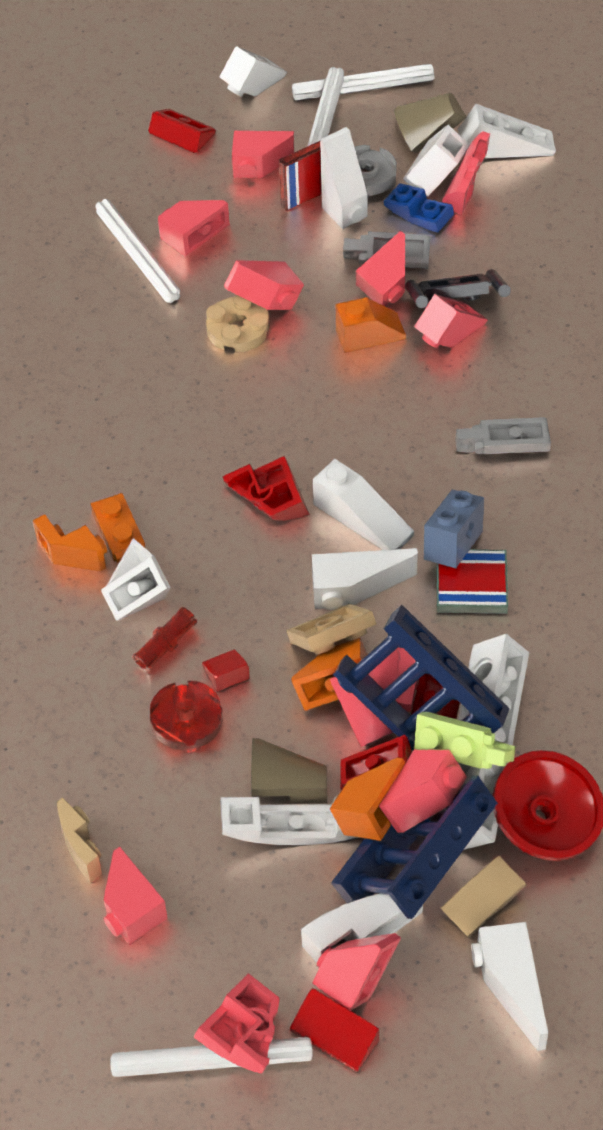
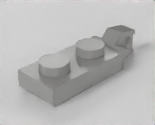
(416, 248)
(505, 436)

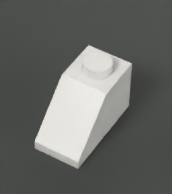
(250, 73)

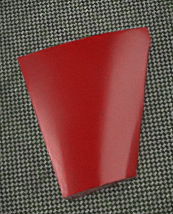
(270, 489)

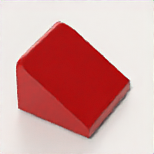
(226, 670)

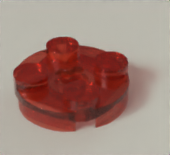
(186, 734)

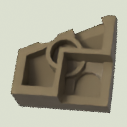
(426, 118)
(285, 773)

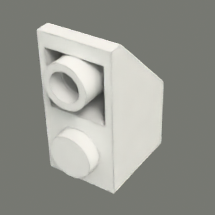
(436, 160)

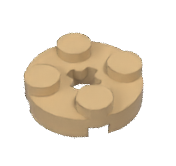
(232, 310)

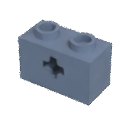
(453, 528)

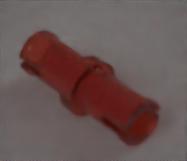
(164, 639)

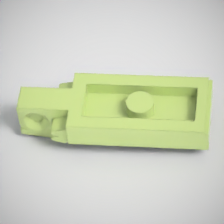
(468, 742)

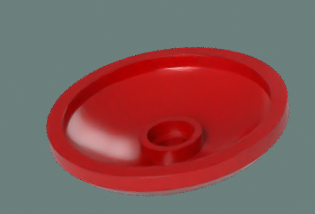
(558, 789)

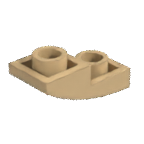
(78, 841)
(483, 896)

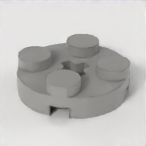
(381, 167)

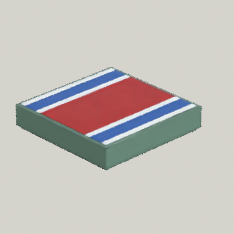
(475, 584)

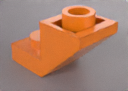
(74, 549)

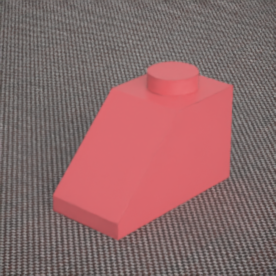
(258, 152)
(192, 223)
(384, 273)
(265, 283)
(448, 321)
(422, 788)
(131, 900)
(354, 968)

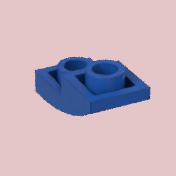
(413, 206)

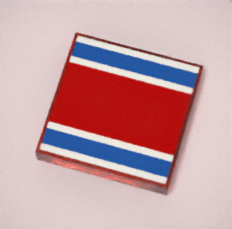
(300, 176)

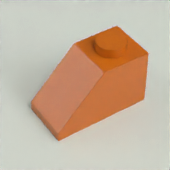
(366, 324)
(313, 680)
(359, 801)

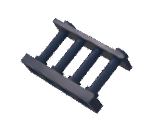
(430, 658)
(424, 868)

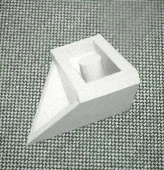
(135, 582)

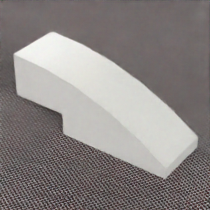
(352, 921)

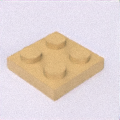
(323, 631)

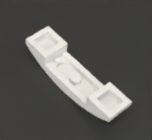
(279, 824)

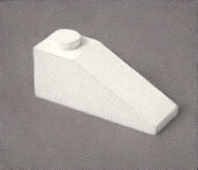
(507, 134)
(341, 180)
(359, 507)
(359, 575)
(511, 975)

